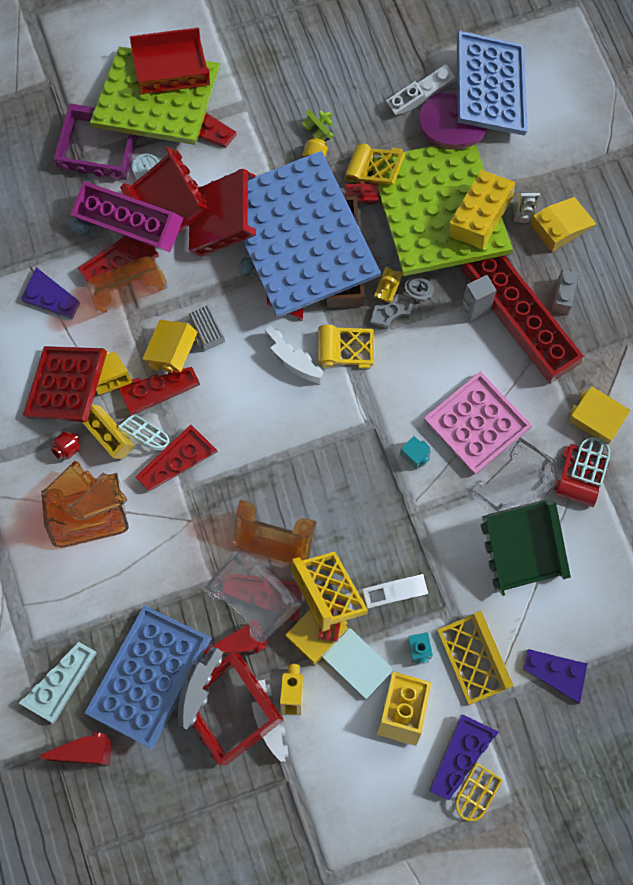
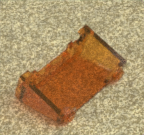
(102, 284)
(82, 494)
(68, 532)
(271, 540)

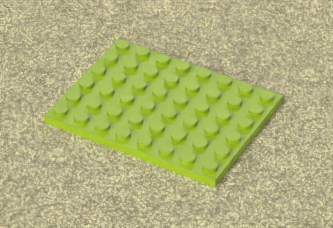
(424, 202)

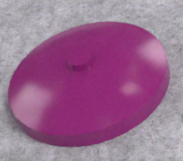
(440, 123)

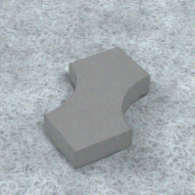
(385, 314)

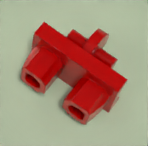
(365, 192)

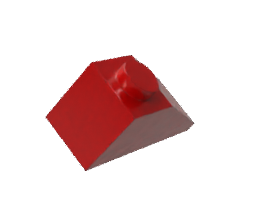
(240, 643)

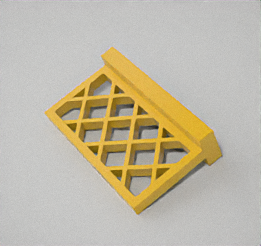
(314, 597)
(492, 652)

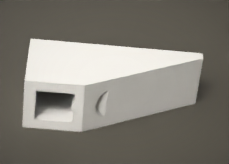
(524, 206)

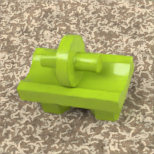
(311, 121)

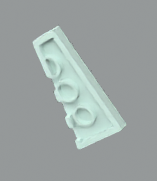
(56, 688)

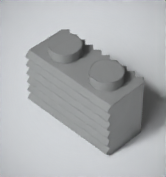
(565, 292)
(208, 330)

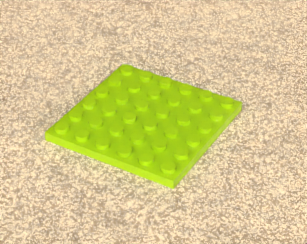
(159, 115)

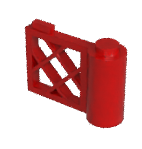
(575, 489)

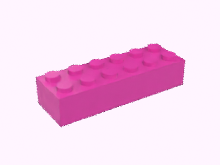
(127, 216)

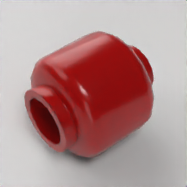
(65, 445)

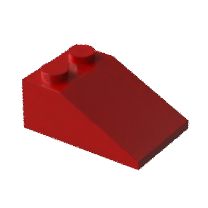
(85, 750)

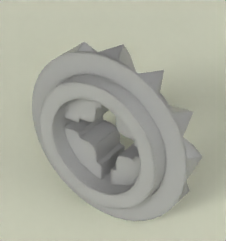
(425, 287)

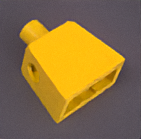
(113, 374)
(292, 696)

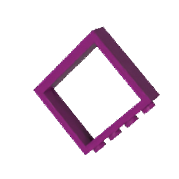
(85, 113)

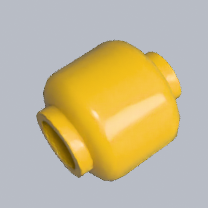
(314, 146)

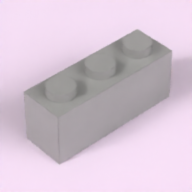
(478, 298)

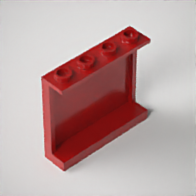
(169, 61)
(170, 188)
(227, 214)

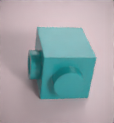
(416, 452)
(420, 648)

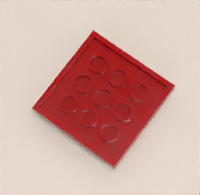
(65, 383)

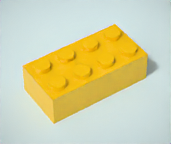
(481, 209)

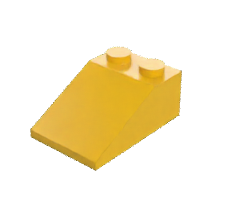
(561, 223)
(404, 708)

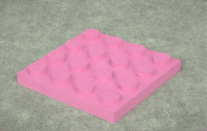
(477, 423)

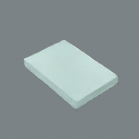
(358, 663)

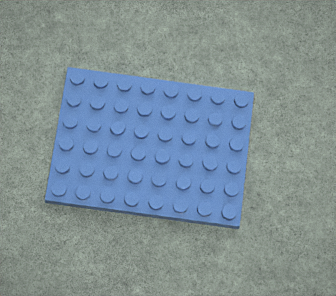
(304, 236)

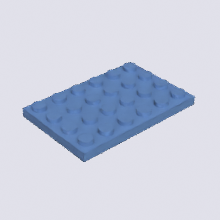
(491, 83)
(147, 676)

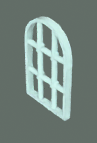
(145, 423)
(595, 468)

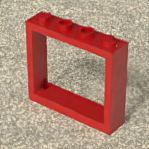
(275, 718)

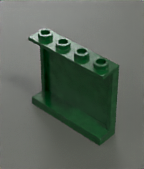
(525, 545)

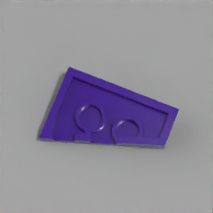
(49, 295)
(561, 673)

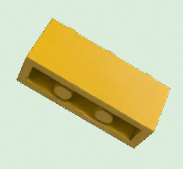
(106, 432)

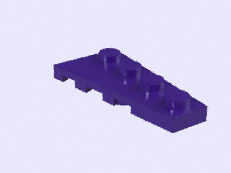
(463, 750)

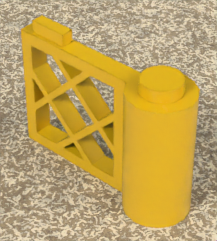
(361, 164)
(330, 349)

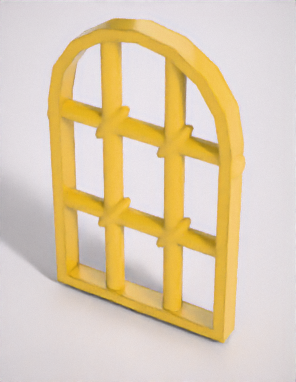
(476, 784)

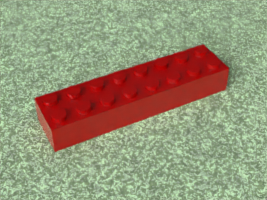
(527, 318)

